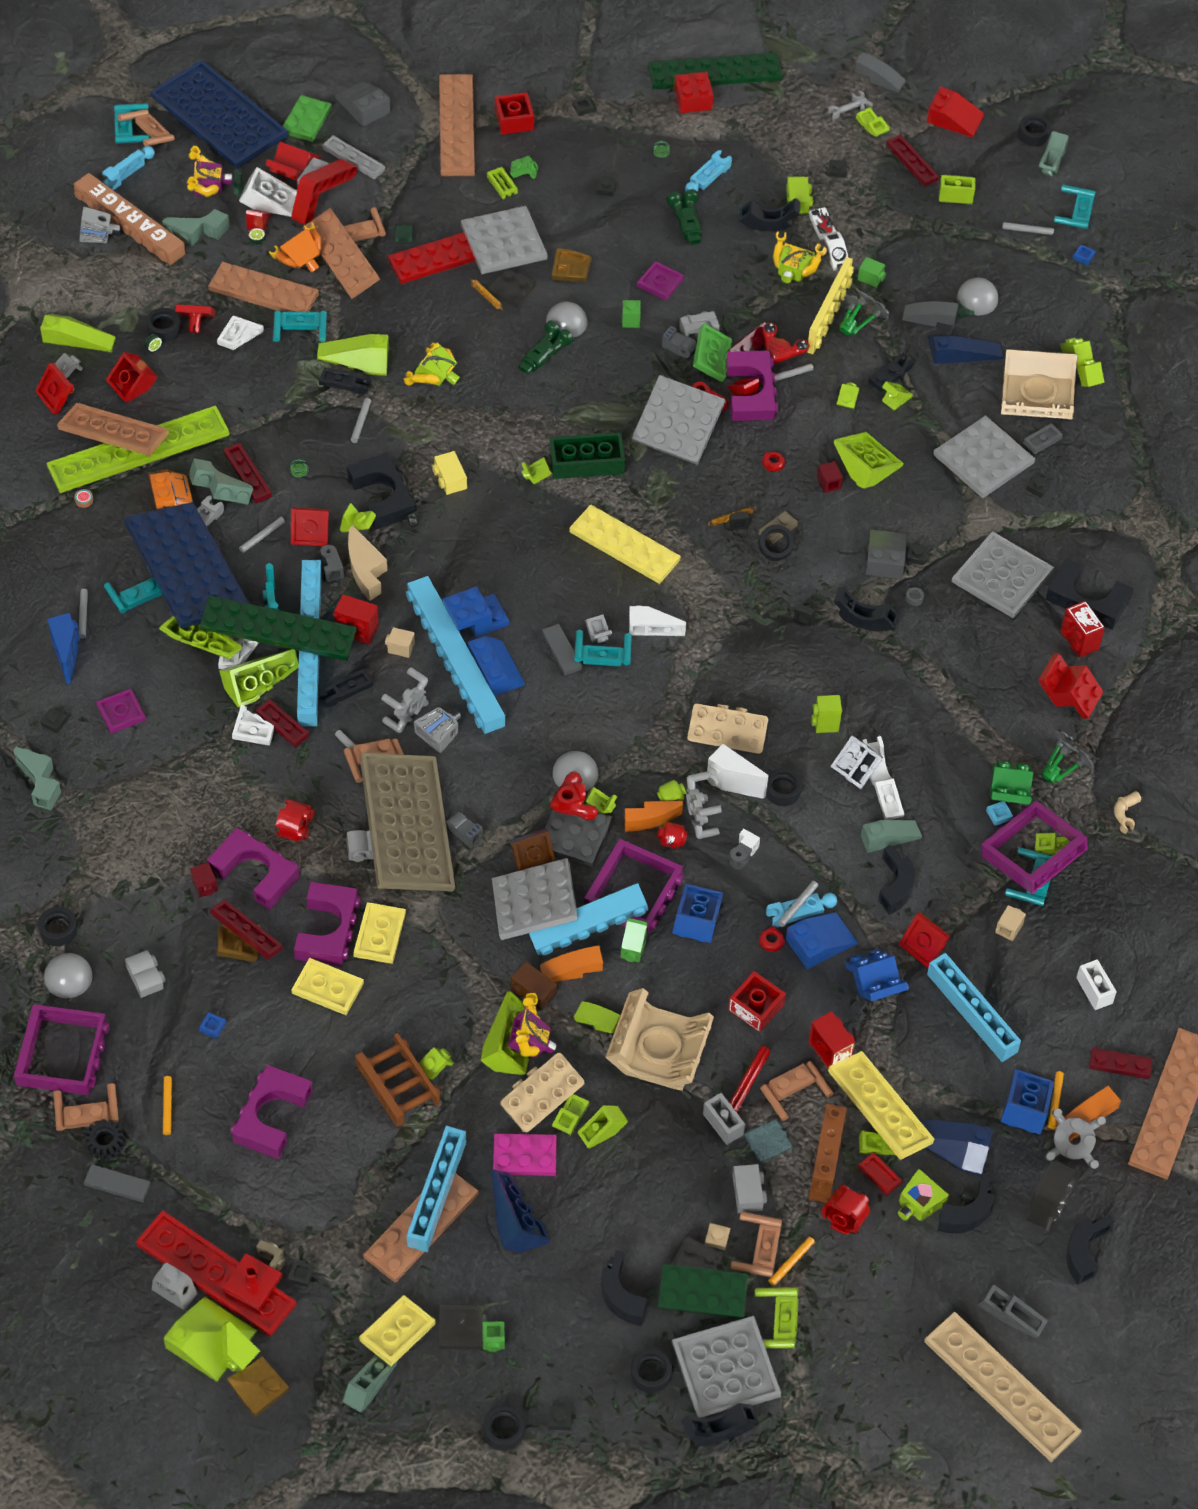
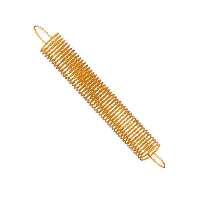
(486, 294)
(725, 516)

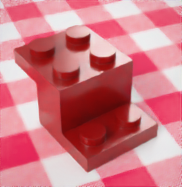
(290, 161)
(1070, 686)

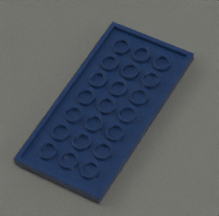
(219, 113)
(183, 560)

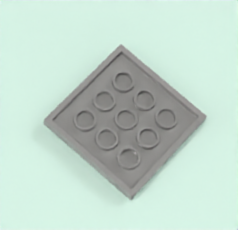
(503, 239)
(678, 420)
(984, 456)
(1002, 574)
(534, 899)
(726, 1367)

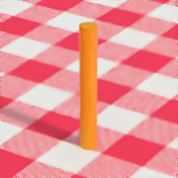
(1055, 1098)
(167, 1102)
(791, 1261)

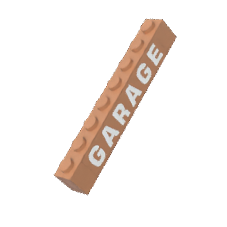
(130, 219)

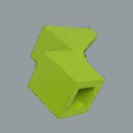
(1088, 370)

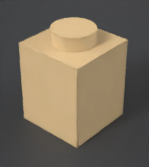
(400, 642)
(1010, 923)

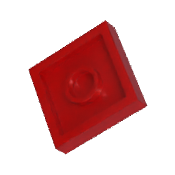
(195, 314)
(54, 388)
(309, 526)
(924, 939)
(252, 1282)

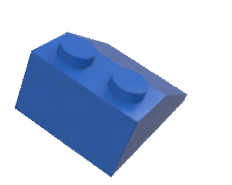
(65, 639)
(697, 913)
(819, 938)
(1027, 1102)

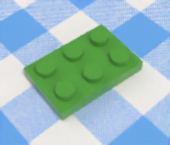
(307, 118)
(711, 352)

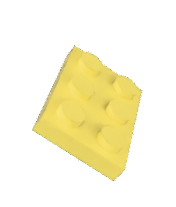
(379, 933)
(327, 986)
(397, 1330)

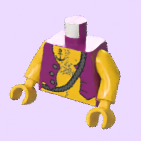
(207, 175)
(529, 1032)

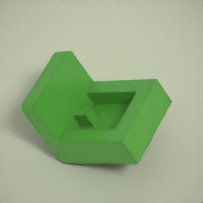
(524, 166)
(493, 1336)

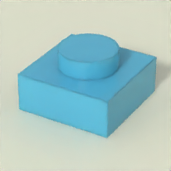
(999, 813)

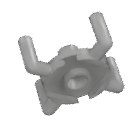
(412, 702)
(694, 803)
(1086, 1134)

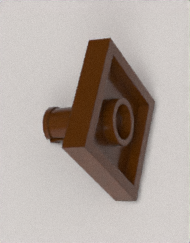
(532, 850)

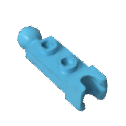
(127, 167)
(709, 172)
(811, 907)

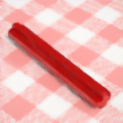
(749, 1077)

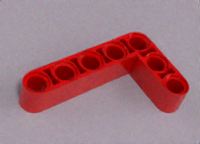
(317, 182)

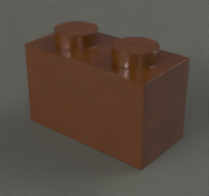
(530, 980)

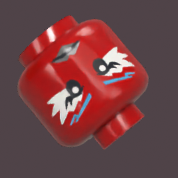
(672, 835)

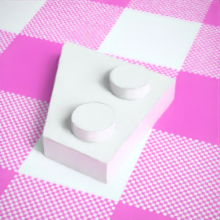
(238, 332)
(247, 648)
(252, 728)

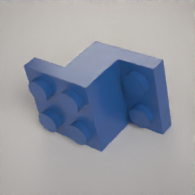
(475, 611)
(876, 975)

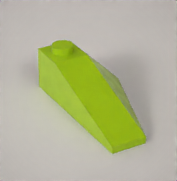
(74, 333)
(360, 352)
(205, 640)
(253, 678)
(495, 1049)

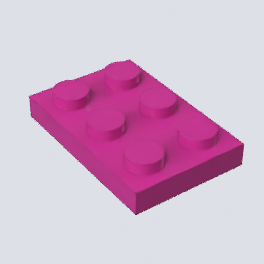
(525, 1154)

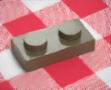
(783, 519)

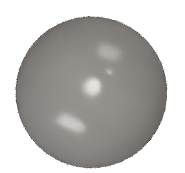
(978, 295)
(569, 317)
(576, 762)
(68, 975)

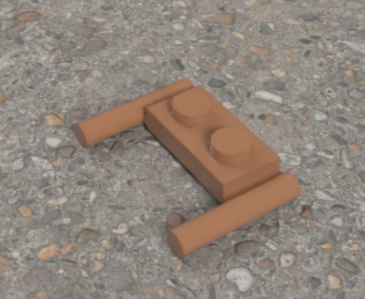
(150, 126)
(366, 229)
(382, 746)
(791, 1083)
(85, 1114)
(765, 1247)

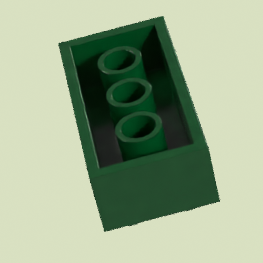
(586, 455)
(703, 1291)

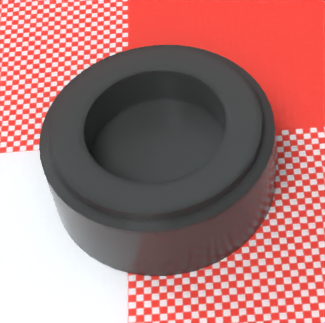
(914, 596)

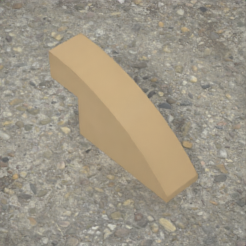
(365, 563)

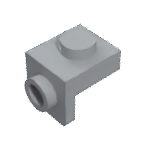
(68, 364)
(598, 629)

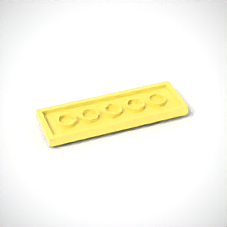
(830, 305)
(625, 544)
(881, 1105)

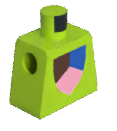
(921, 1197)

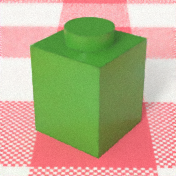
(871, 272)
(631, 313)

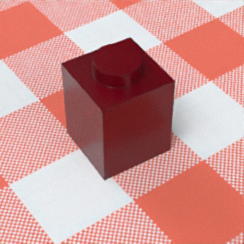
(829, 477)
(203, 880)

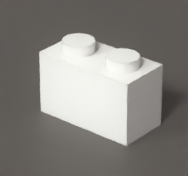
(1096, 984)

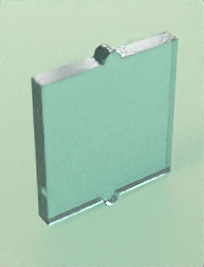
(768, 1141)

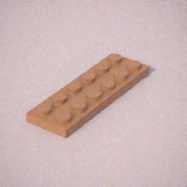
(343, 254)
(262, 289)
(113, 429)
(391, 1252)

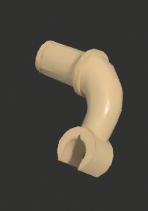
(1121, 806)

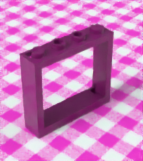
(625, 848)
(1050, 868)
(68, 1016)

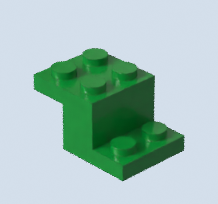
(1011, 782)

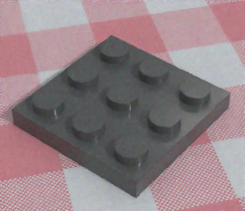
(576, 837)

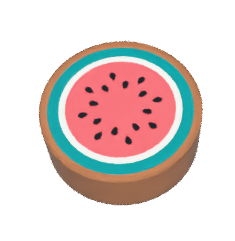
(83, 498)

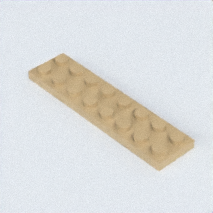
(1003, 1386)

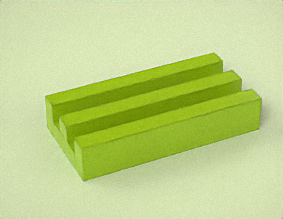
(505, 191)

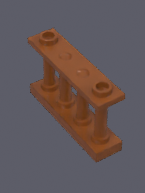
(387, 1096)
(827, 1153)

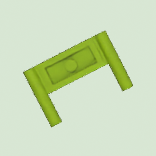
(785, 1316)

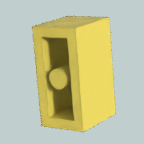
(450, 473)

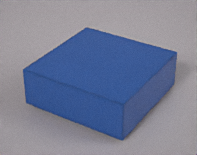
(1084, 254)
(212, 1025)

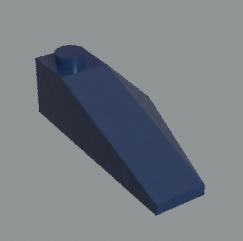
(955, 349)
(960, 1143)
(514, 1219)

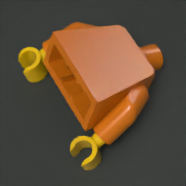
(300, 250)

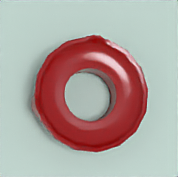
(770, 466)
(768, 946)

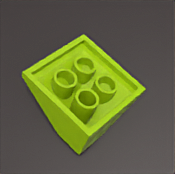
(866, 459)
(198, 1337)

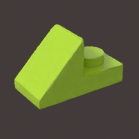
(895, 395)
(359, 520)

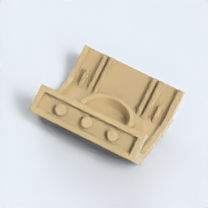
(1039, 384)
(657, 1042)

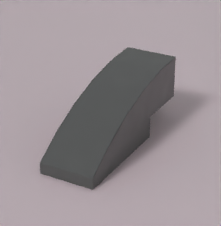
(879, 72)
(931, 312)
(1012, 1311)

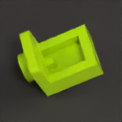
(848, 395)
(536, 471)
(601, 801)
(435, 1062)

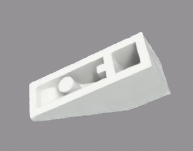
(649, 621)

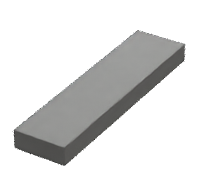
(346, 152)

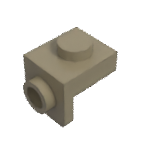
(272, 1253)

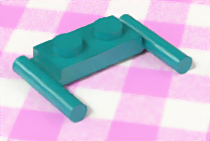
(123, 129)
(1082, 207)
(300, 321)
(268, 594)
(135, 595)
(602, 655)
(1039, 896)

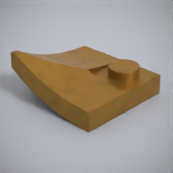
(571, 266)
(232, 946)
(258, 1386)

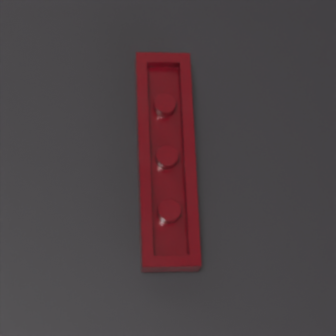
(912, 160)
(247, 472)
(246, 929)

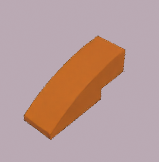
(652, 815)
(573, 964)
(1098, 1105)

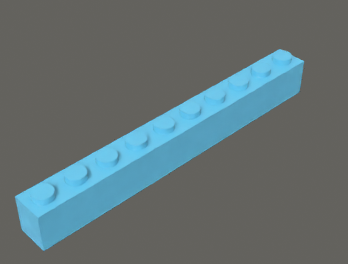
(455, 655)
(309, 663)

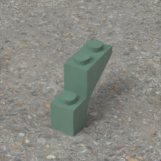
(1055, 151)
(191, 229)
(221, 485)
(38, 769)

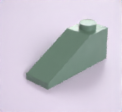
(888, 832)
(367, 1383)

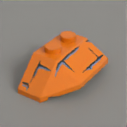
(169, 488)

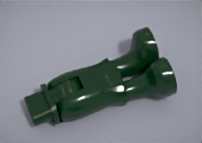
(687, 217)
(544, 348)

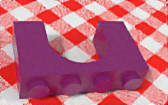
(756, 365)
(242, 847)
(329, 948)
(271, 1085)

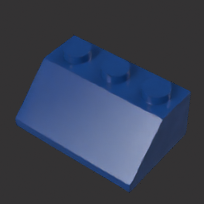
(495, 664)

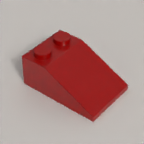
(954, 113)

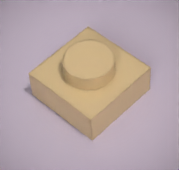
(717, 1236)

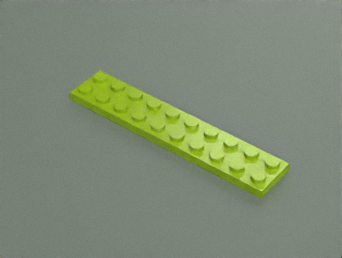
(109, 460)

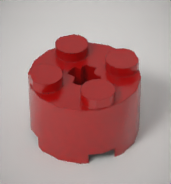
(294, 821)
(846, 1210)

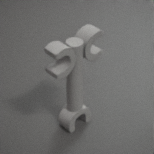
(857, 102)

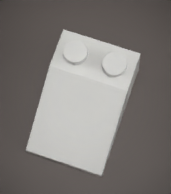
(268, 194)
(736, 774)

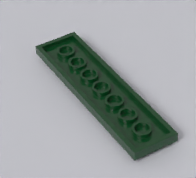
(720, 70)
(278, 628)

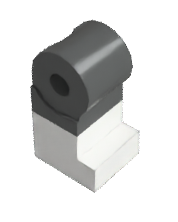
(744, 851)

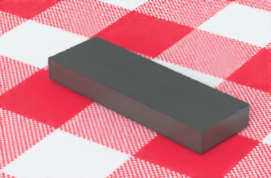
(561, 649)
(117, 1183)

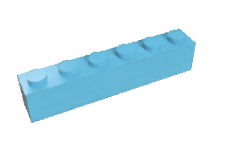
(591, 918)
(973, 1007)
(436, 1189)

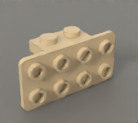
(728, 727)
(541, 1092)

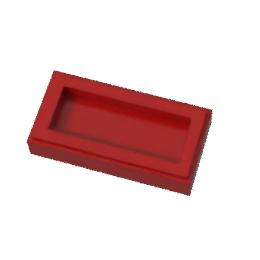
(880, 1174)

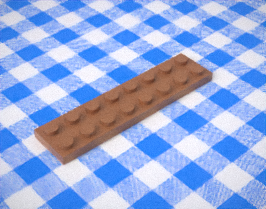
(456, 125)
(1169, 1108)

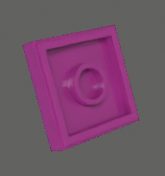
(660, 280)
(120, 711)

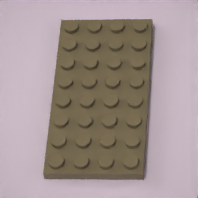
(407, 822)

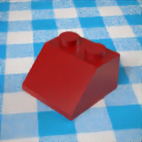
(131, 377)

